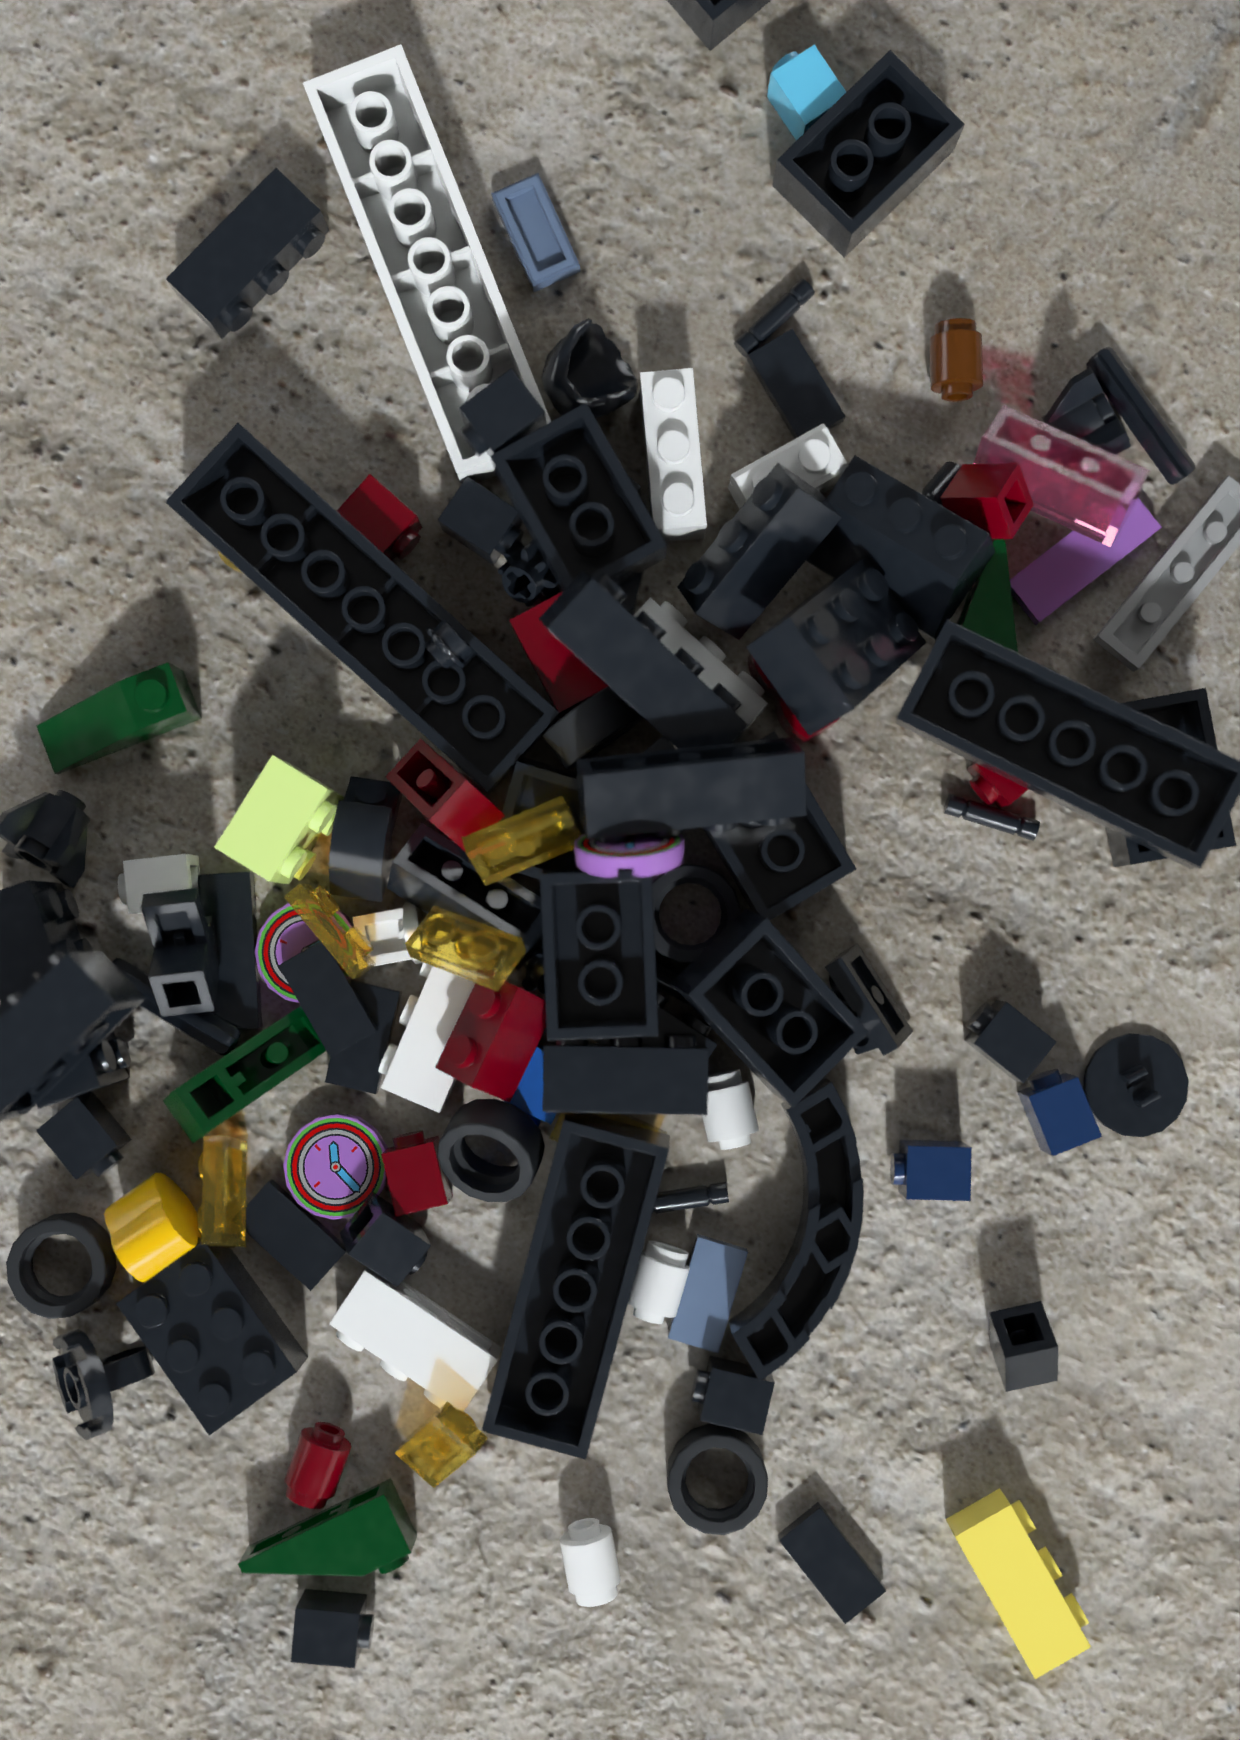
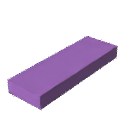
(1075, 564)

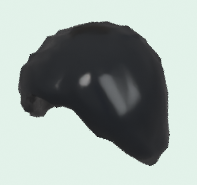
(589, 371)

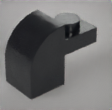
(363, 839)
(184, 953)

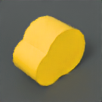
(152, 1226)

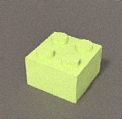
(280, 823)

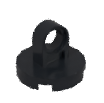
(87, 1380)

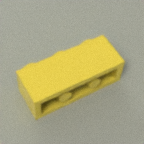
(1020, 1581)

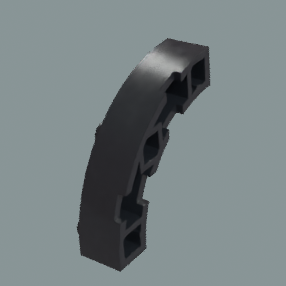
(825, 1239)

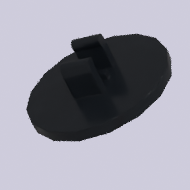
(1136, 1085)

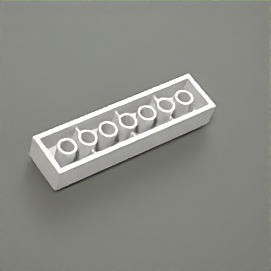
(419, 240)

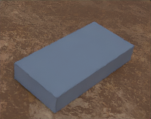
(535, 232)
(708, 1293)

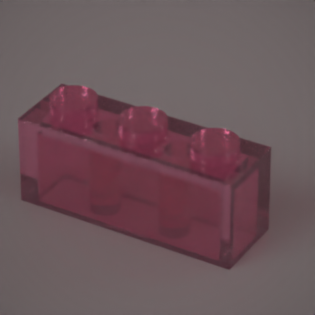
(1065, 475)

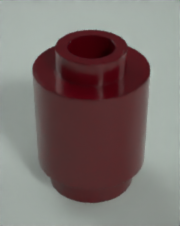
(317, 1465)

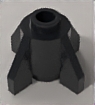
(1087, 414)
(48, 834)

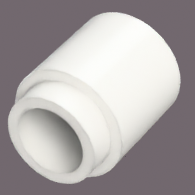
(729, 1110)
(659, 1282)
(590, 1562)

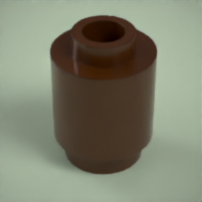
(956, 359)

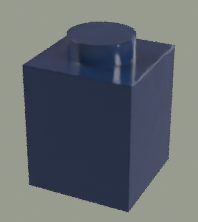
(1058, 1112)
(932, 1170)

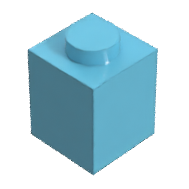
(803, 89)

